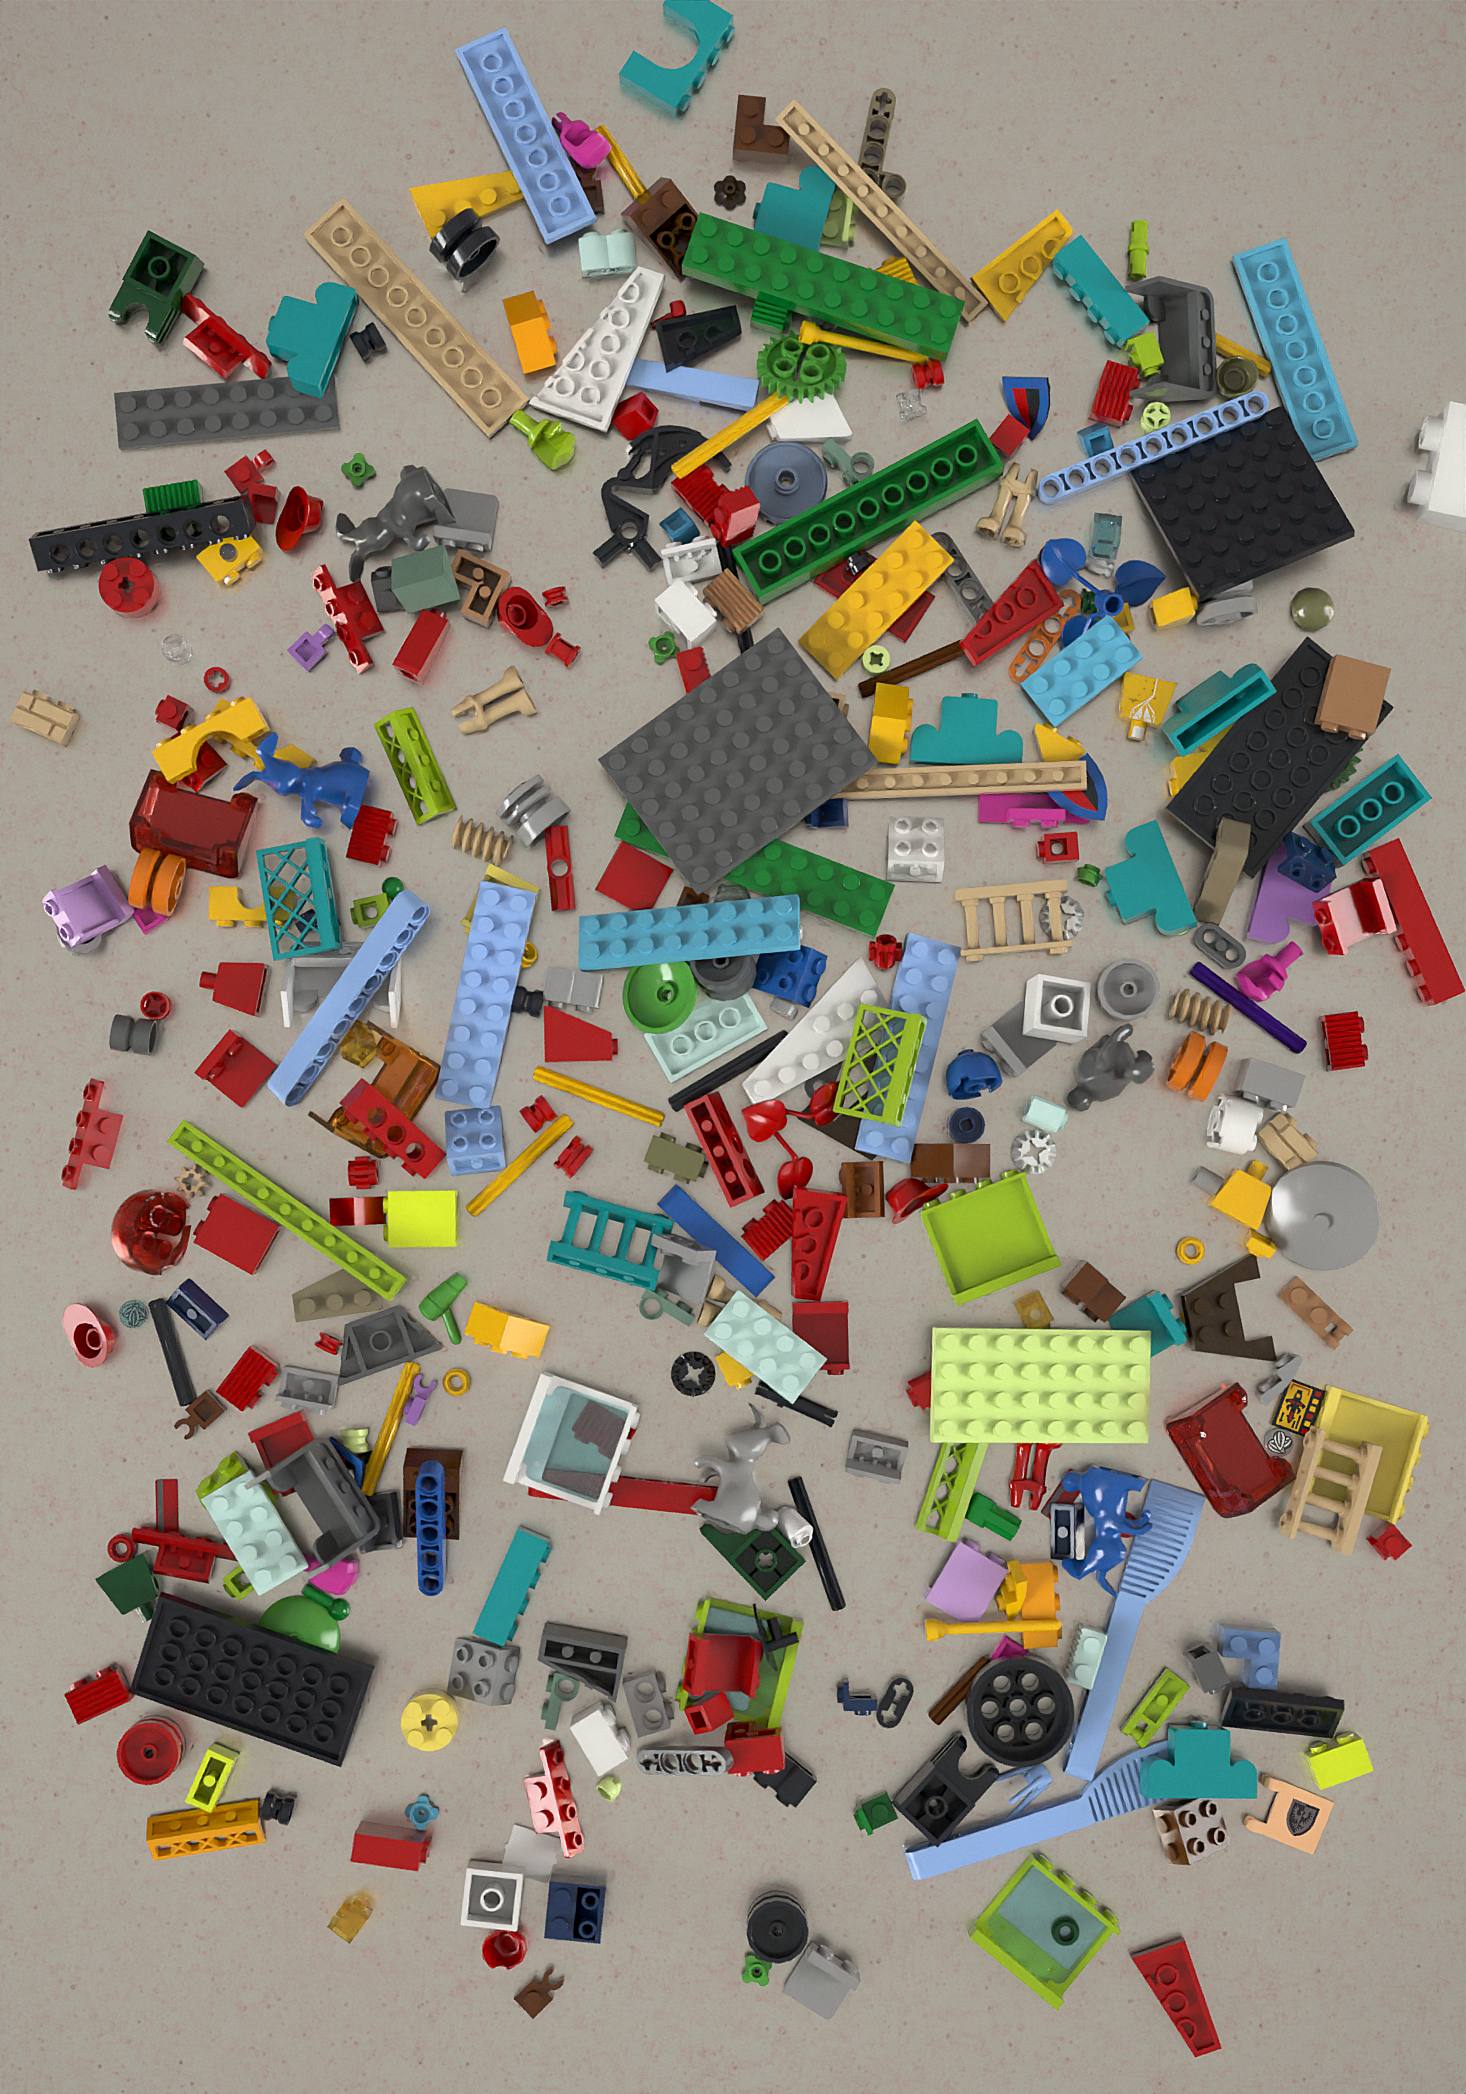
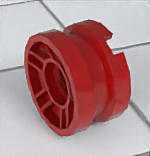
(573, 1157)

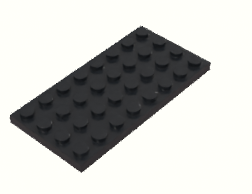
(1270, 762)
(251, 1679)

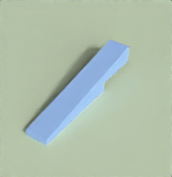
(693, 385)

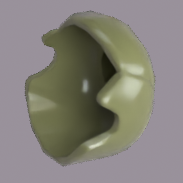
(1236, 377)
(1312, 608)

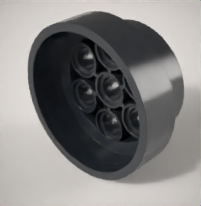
(1019, 1748)

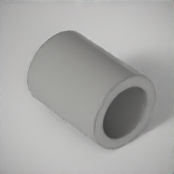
(1207, 1180)

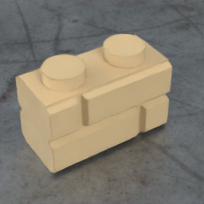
(44, 717)
(1285, 1141)

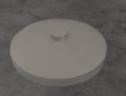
(1323, 1215)

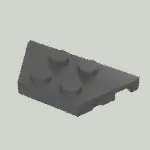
(382, 1343)

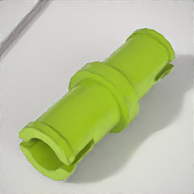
(1138, 249)

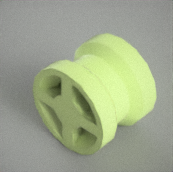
(1156, 412)
(872, 664)
(355, 1439)

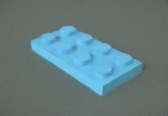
(1082, 670)

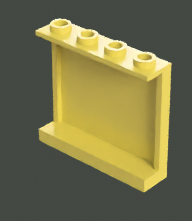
(1399, 1431)

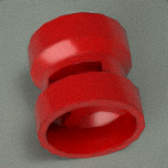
(927, 374)
(151, 1005)
(538, 1113)

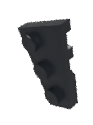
(695, 334)

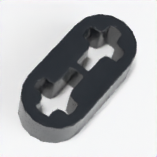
(900, 1704)

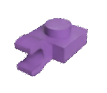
(309, 648)
(415, 1406)

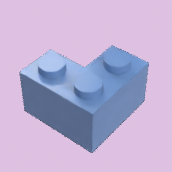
(1259, 1650)

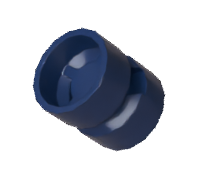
(965, 1125)

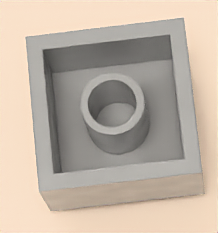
(1268, 1083)

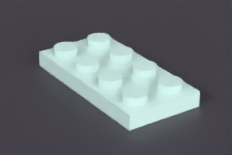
(706, 1034)
(765, 1346)
(255, 1533)

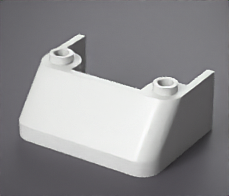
(317, 973)

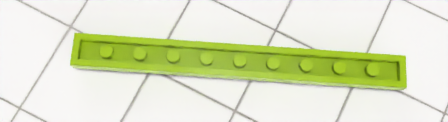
(287, 1210)

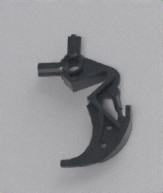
(623, 514)

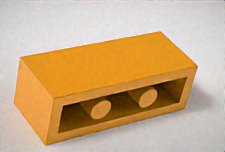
(1040, 1602)

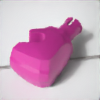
(580, 142)
(1267, 974)
(336, 1579)

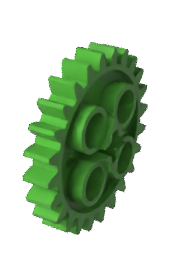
(819, 372)

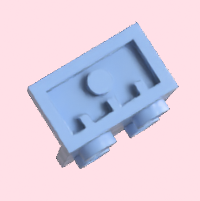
(474, 1141)

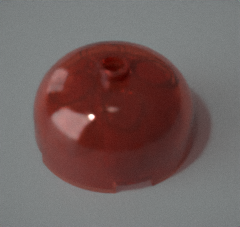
(138, 1224)

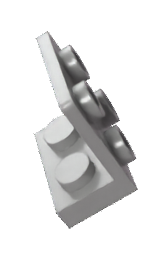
(684, 1267)

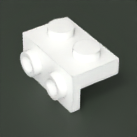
(691, 561)

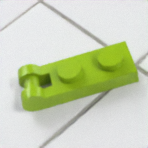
(1155, 1707)

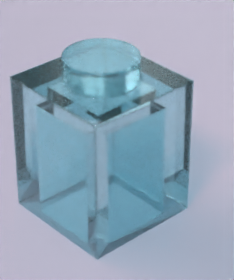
(1105, 535)

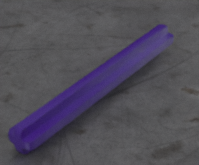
(1248, 1007)

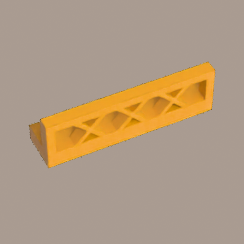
(203, 1826)

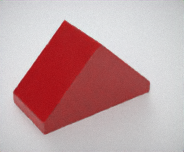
(357, 1211)

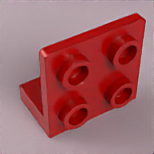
(236, 1068)

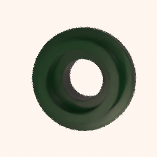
(1058, 1938)

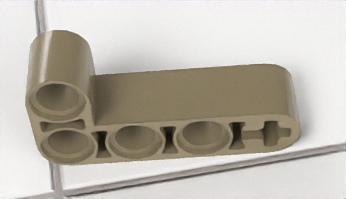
(878, 144)
(1222, 871)

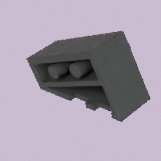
(584, 1655)

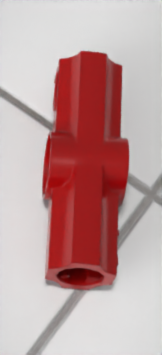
(558, 849)

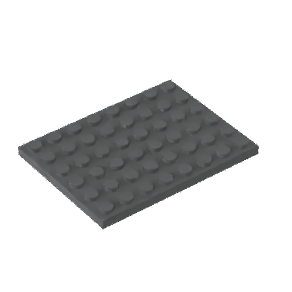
(738, 761)

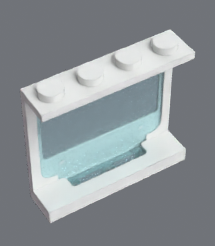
(572, 1442)

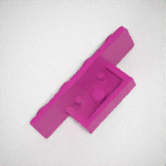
(1024, 810)

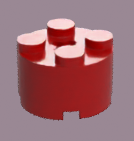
(115, 579)

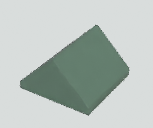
(424, 579)

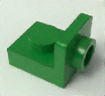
(875, 1812)

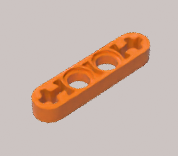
(1044, 636)

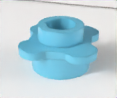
(421, 1820)

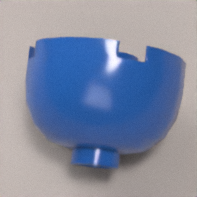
(971, 1074)

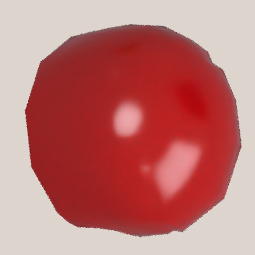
(504, 1948)

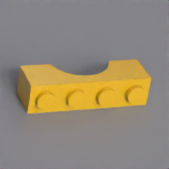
(242, 749)
(179, 756)

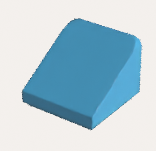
(1095, 439)
(680, 527)

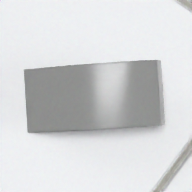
(1285, 1371)

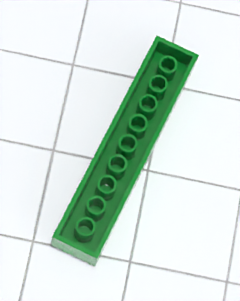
(822, 287)
(868, 512)
(780, 869)

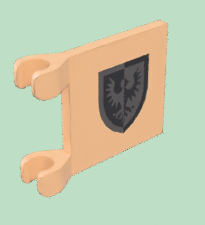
(1294, 1817)

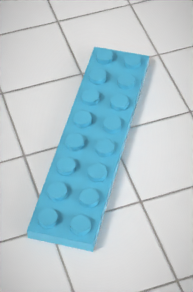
(1295, 349)
(689, 932)

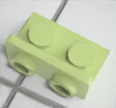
(838, 225)

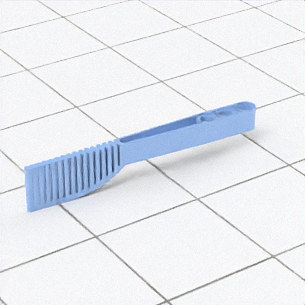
(1148, 1571)
(1109, 1794)

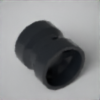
(367, 340)
(534, 1001)
(277, 1808)

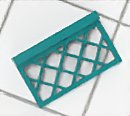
(322, 900)

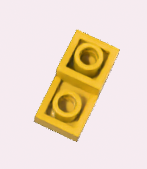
(1012, 1591)

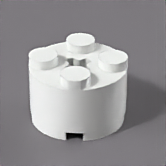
(1234, 1124)

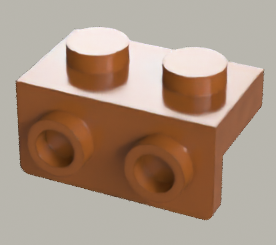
(864, 1187)

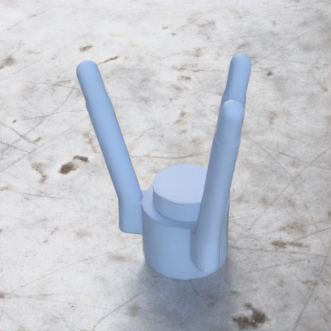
(1037, 1781)

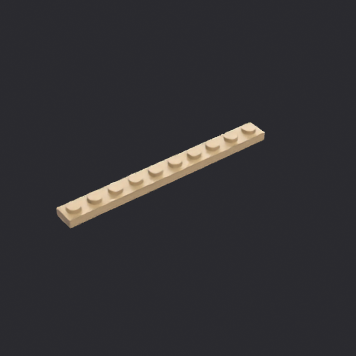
(879, 208)
(968, 780)

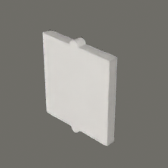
(533, 1851)

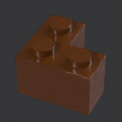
(755, 140)
(951, 1162)
(1092, 1290)

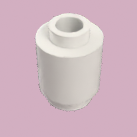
(793, 1527)

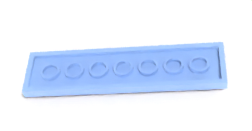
(526, 135)
(924, 989)
(485, 994)

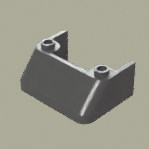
(1186, 339)
(329, 1497)

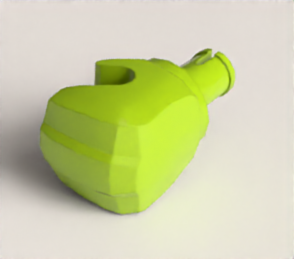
(546, 438)

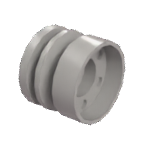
(532, 810)

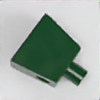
(132, 1586)

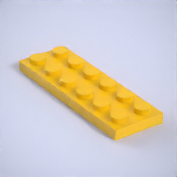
(876, 600)

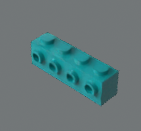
(1099, 291)
(511, 1586)

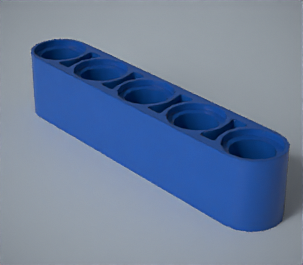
(711, 1234)
(433, 1517)

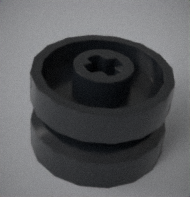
(464, 244)
(763, 1936)

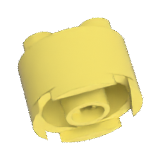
(420, 1732)

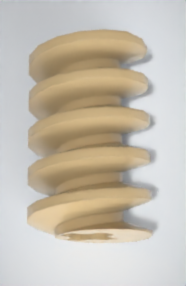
(481, 841)
(1200, 1011)

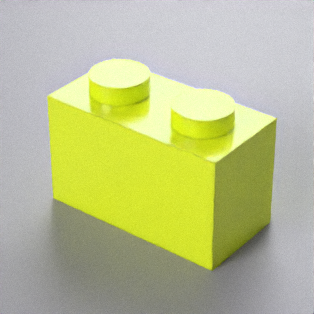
(1338, 1760)
(211, 1777)

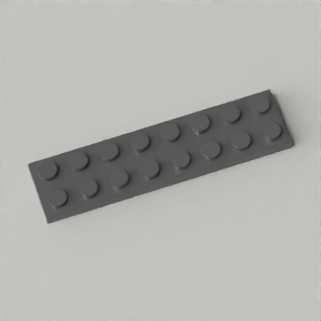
(222, 412)

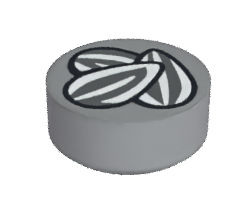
(784, 1008)
(1279, 1442)

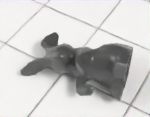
(414, 502)
(1108, 1069)

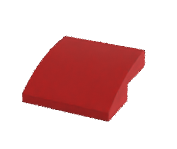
(633, 878)

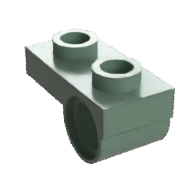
(836, 456)
(679, 1311)
(551, 1710)

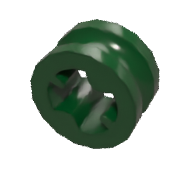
(1087, 601)

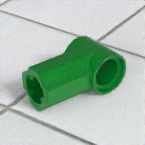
(987, 1514)

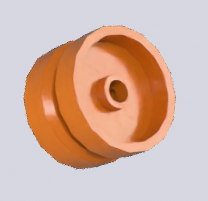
(157, 881)
(1196, 1066)

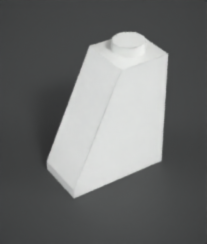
(810, 422)

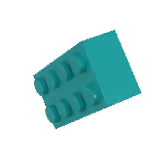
(1368, 811)

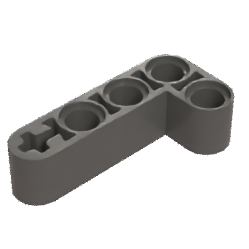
(965, 579)

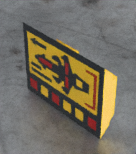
(1298, 1407)

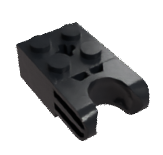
(952, 1791)

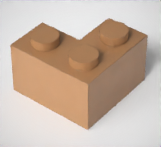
(485, 586)

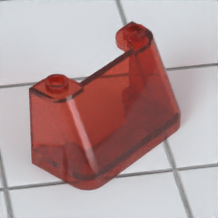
(193, 826)
(1228, 1454)

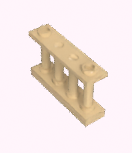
(1025, 894)
(1350, 1509)

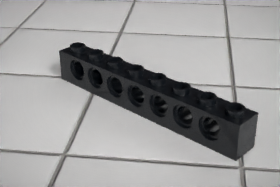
(50, 558)

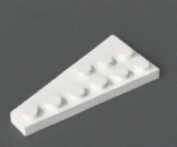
(598, 365)
(820, 1036)

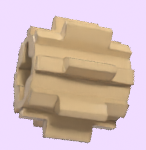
(197, 1176)

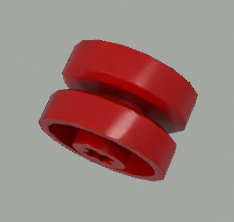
(139, 1762)

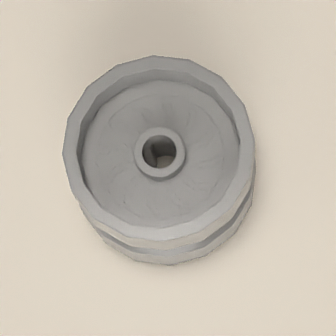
(1227, 606)
(1110, 993)

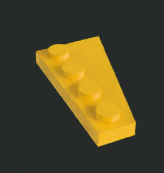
(484, 194)
(1017, 268)

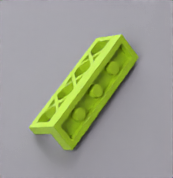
(418, 762)
(959, 1489)

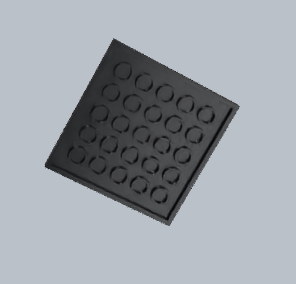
(1241, 504)

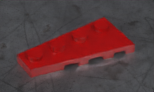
(1016, 611)
(814, 1236)
(1176, 1985)

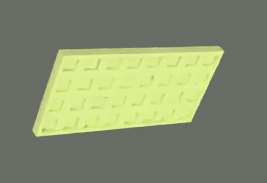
(1040, 1385)

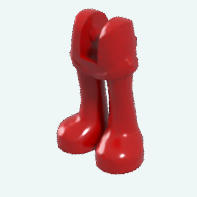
(1036, 1483)

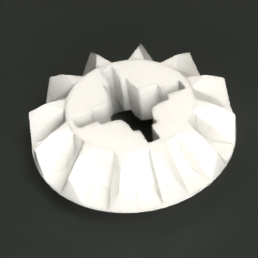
(1072, 925)
(1021, 1147)

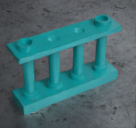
(590, 1259)

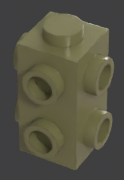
(683, 1161)

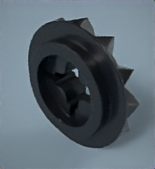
(680, 1370)

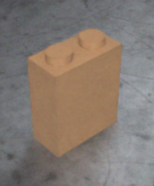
(1352, 697)

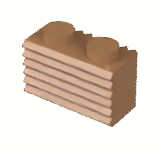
(732, 602)

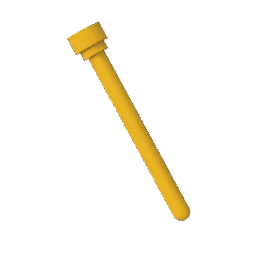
(811, 333)
(937, 1629)

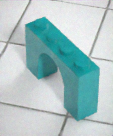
(672, 87)

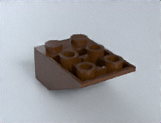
(663, 223)
(453, 1467)

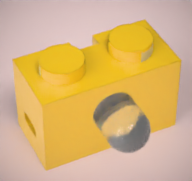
(229, 557)

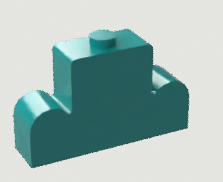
(795, 213)
(312, 335)
(1215, 706)
(965, 736)
(1149, 883)
(1198, 1766)

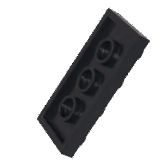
(1282, 1712)

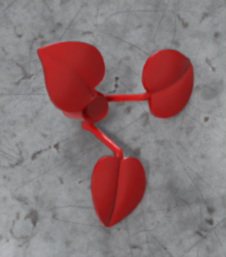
(769, 1117)

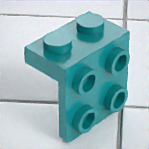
(1152, 1314)

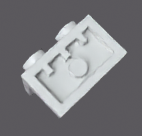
(915, 849)

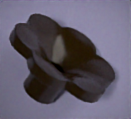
(728, 198)

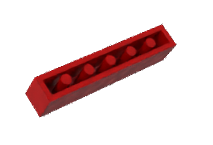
(1415, 924)

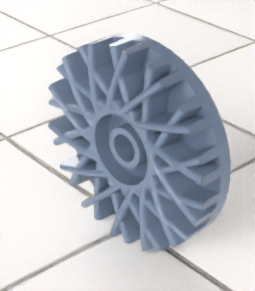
(789, 462)

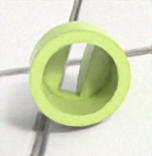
(608, 1789)

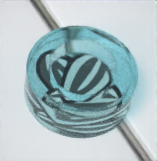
(133, 1313)

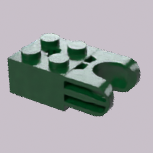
(149, 290)
(743, 1554)

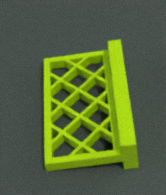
(902, 1073)

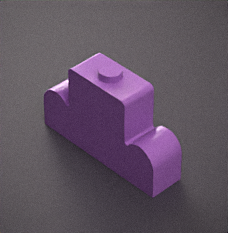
(1280, 901)

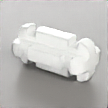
(1099, 565)

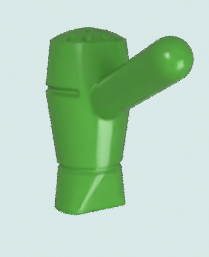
(438, 1304)

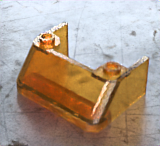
(403, 1080)

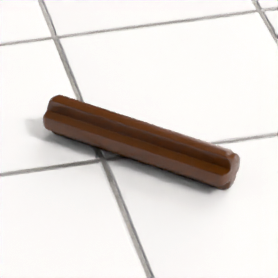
(956, 1694)

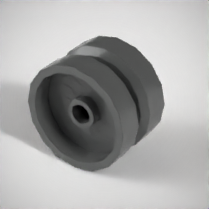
(725, 976)

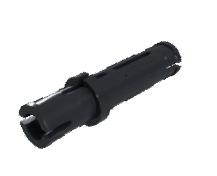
(801, 1405)

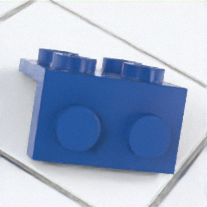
(791, 974)

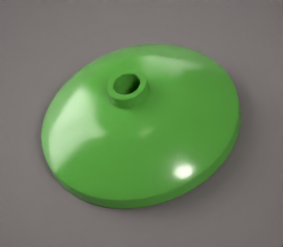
(647, 996)
(305, 1619)

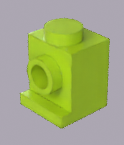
(1145, 354)
(361, 906)
(234, 1585)

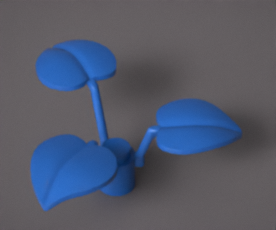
(1136, 581)

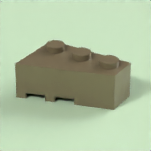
(335, 1296)

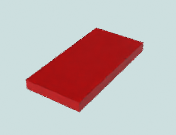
(838, 580)

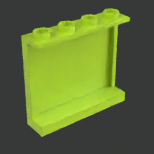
(989, 1237)

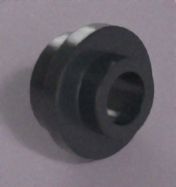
(858, 563)

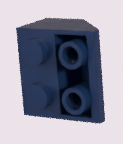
(574, 1909)

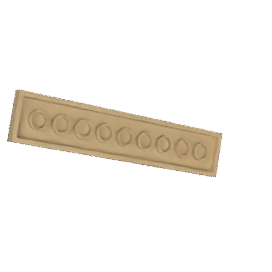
(416, 317)

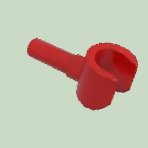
(677, 310)

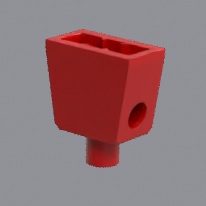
(237, 985)

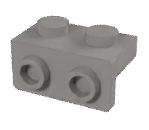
(307, 1389)
(876, 1457)

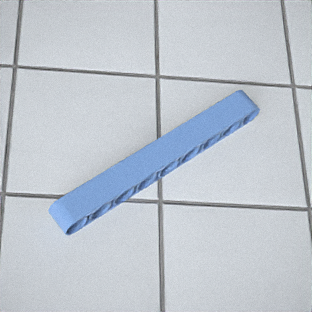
(1141, 456)
(348, 997)

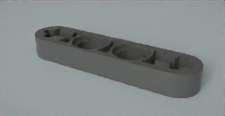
(684, 1763)

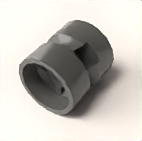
(129, 1034)

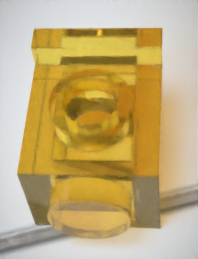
(359, 1045)
(1029, 1302)
(351, 1918)

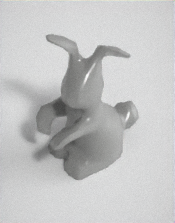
(737, 1497)

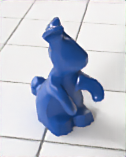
(335, 783)
(1105, 1498)

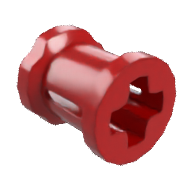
(562, 650)

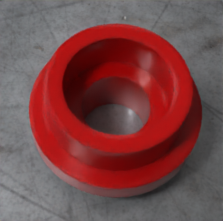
(113, 1550)

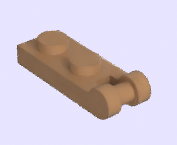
(1314, 1312)

